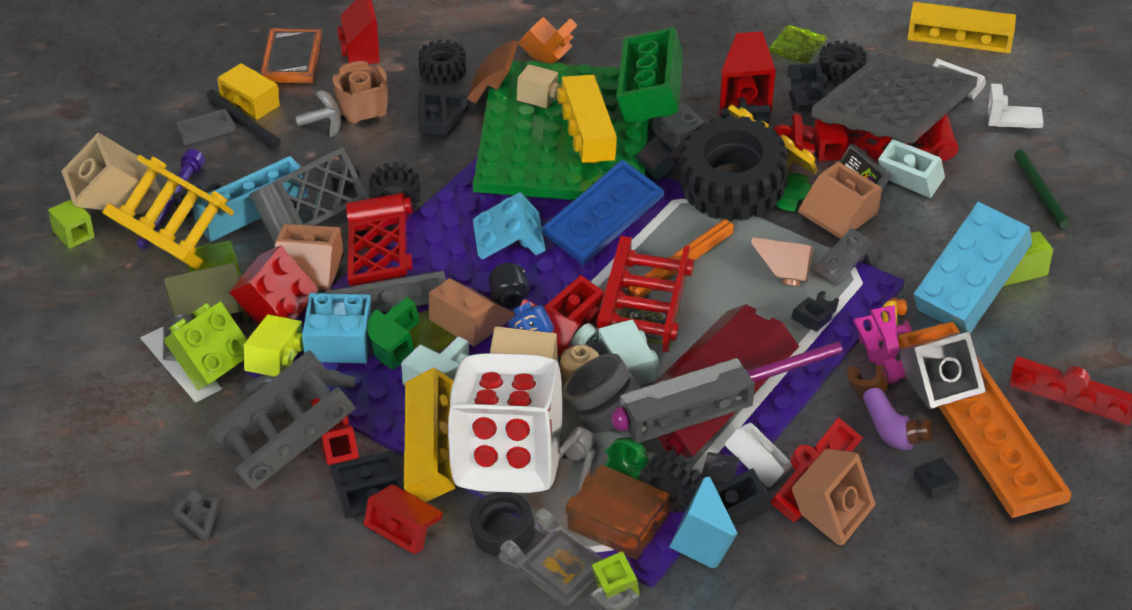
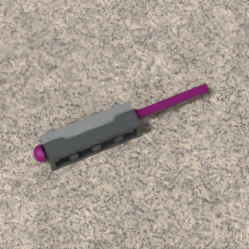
(701, 395)

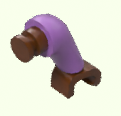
(893, 428)

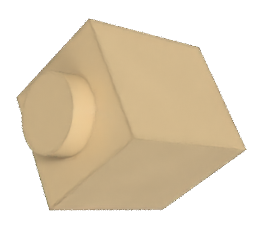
(537, 86)

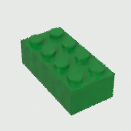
(650, 75)

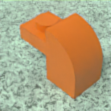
(546, 42)

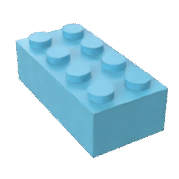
(973, 268)

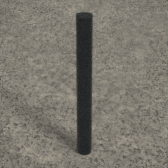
(243, 118)

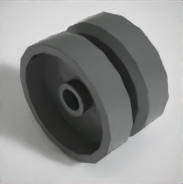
(596, 390)

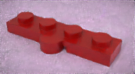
(1072, 389)
(837, 437)

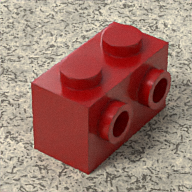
(578, 302)

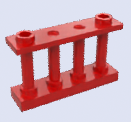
(622, 278)

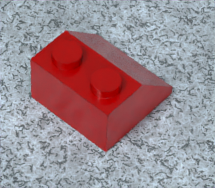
(359, 33)

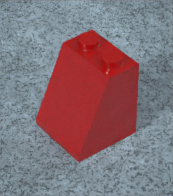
(747, 72)

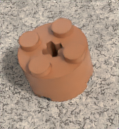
(361, 91)

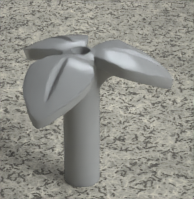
(330, 111)

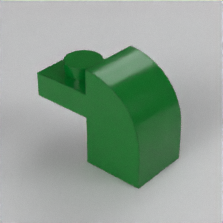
(391, 334)

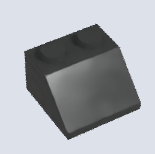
(943, 369)

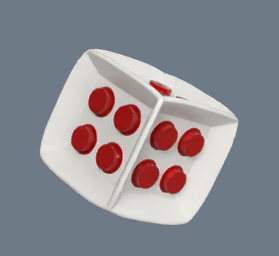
(505, 423)

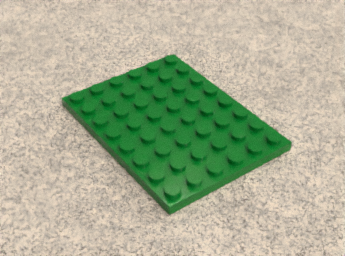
(530, 145)

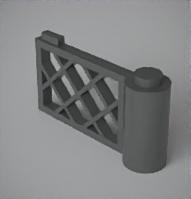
(277, 207)

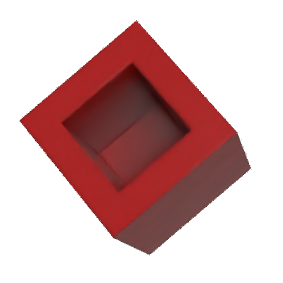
(829, 141)

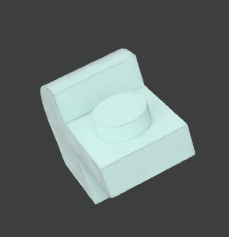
(424, 359)

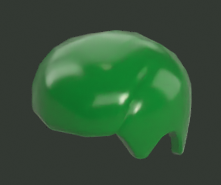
(627, 457)

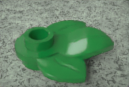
(796, 190)

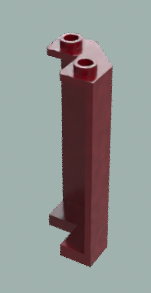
(735, 335)

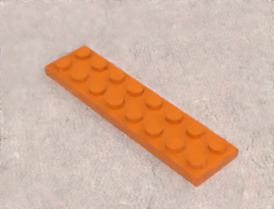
(999, 441)

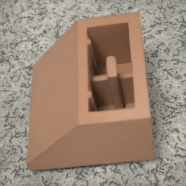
(841, 200)
(315, 250)

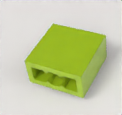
(207, 344)

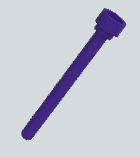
(191, 163)

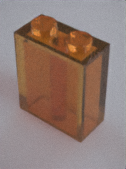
(617, 511)

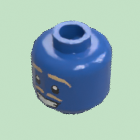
(531, 318)

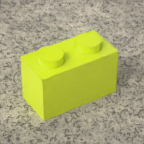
(273, 345)

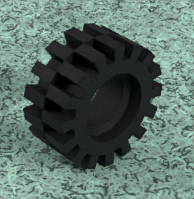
(841, 60)
(442, 62)
(395, 177)
(672, 476)

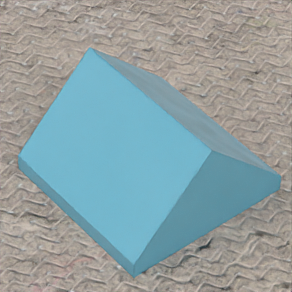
(705, 527)

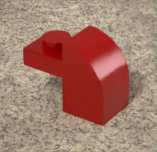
(339, 442)

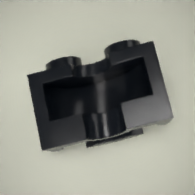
(807, 85)

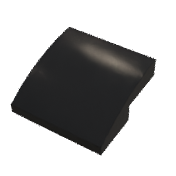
(362, 478)

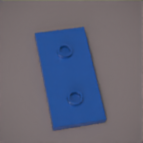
(602, 212)

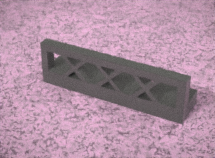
(392, 291)

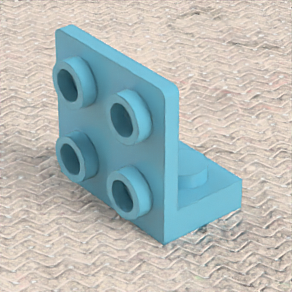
(506, 223)

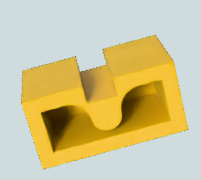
(249, 90)

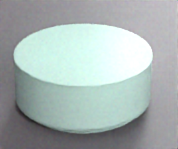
(585, 335)

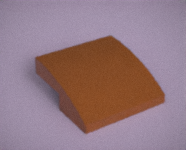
(492, 70)

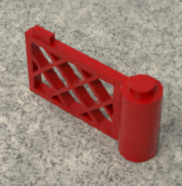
(937, 141)
(376, 215)

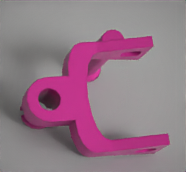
(885, 332)

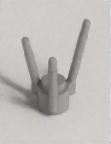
(577, 447)

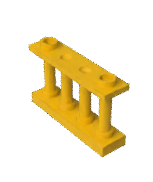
(165, 237)

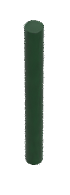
(1042, 189)

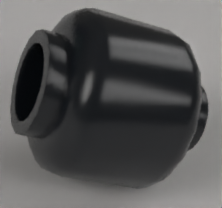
(508, 285)

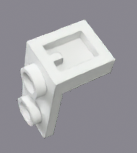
(1002, 115)

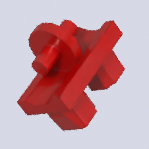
(798, 133)

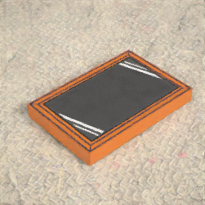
(291, 55)

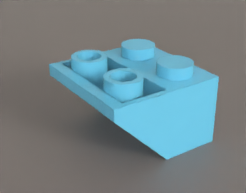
(337, 327)

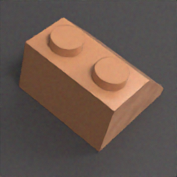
(466, 311)
(835, 494)

